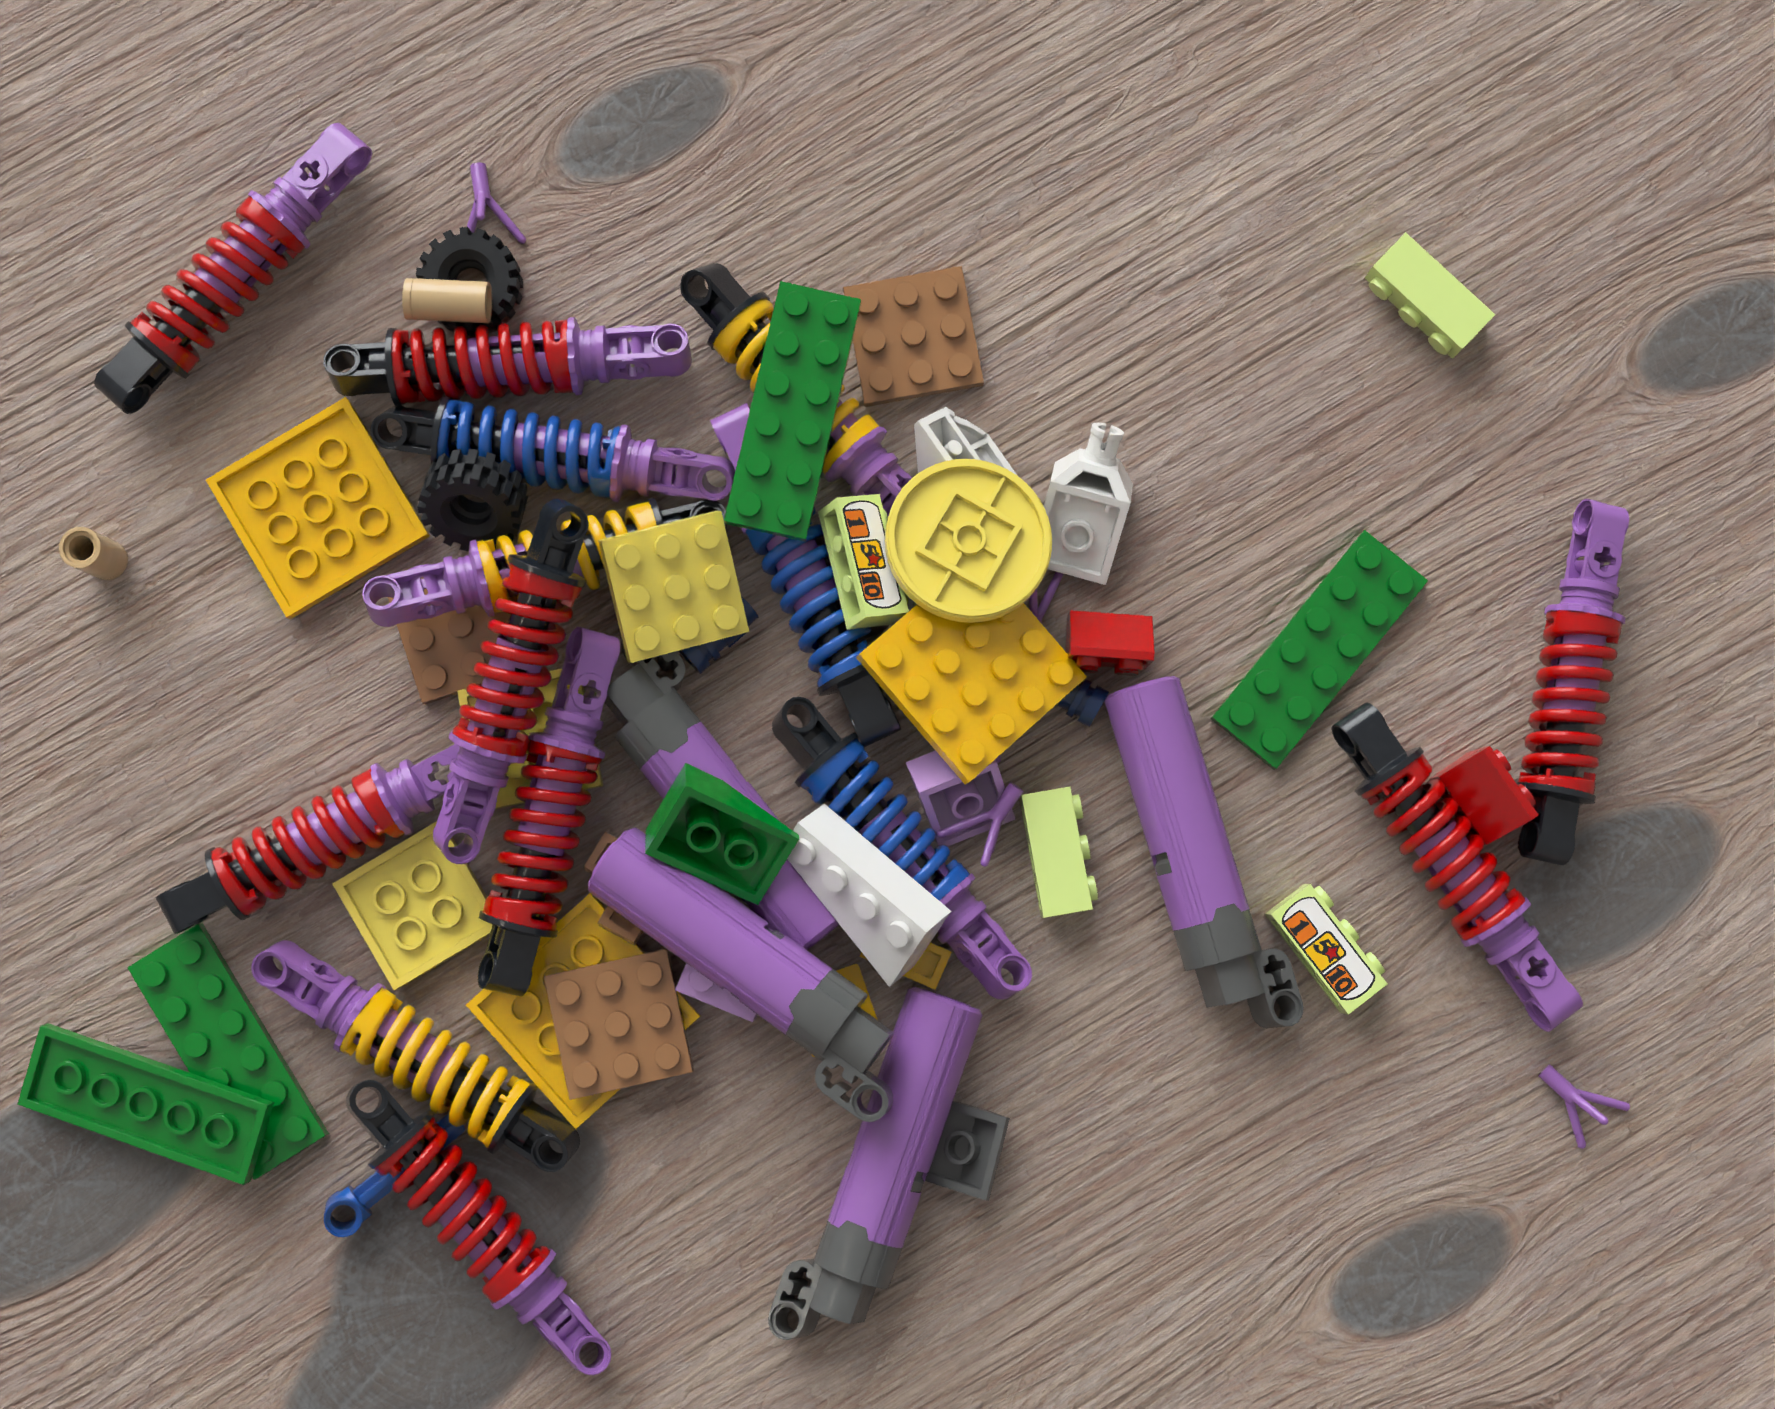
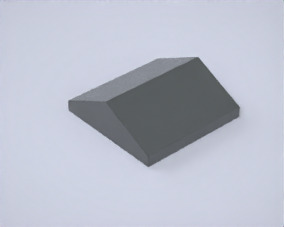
(969, 1150)

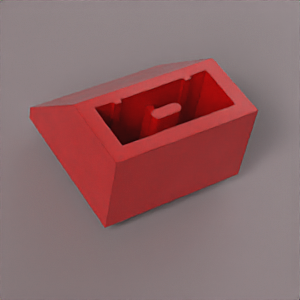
(1110, 641)
(1487, 793)

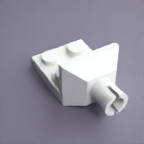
(1088, 507)

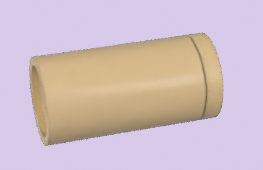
(447, 300)
(93, 553)

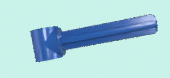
(370, 1192)

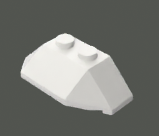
(949, 437)

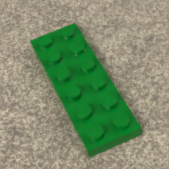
(792, 411)
(1319, 649)
(225, 1038)
(145, 1103)

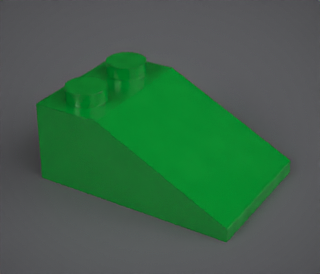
(718, 835)

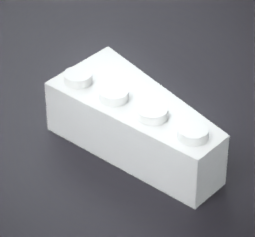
(866, 893)

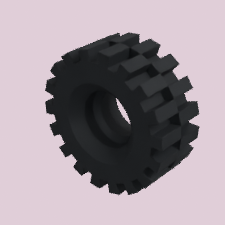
(481, 253)
(464, 519)

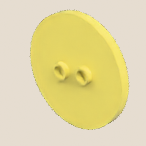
(968, 540)

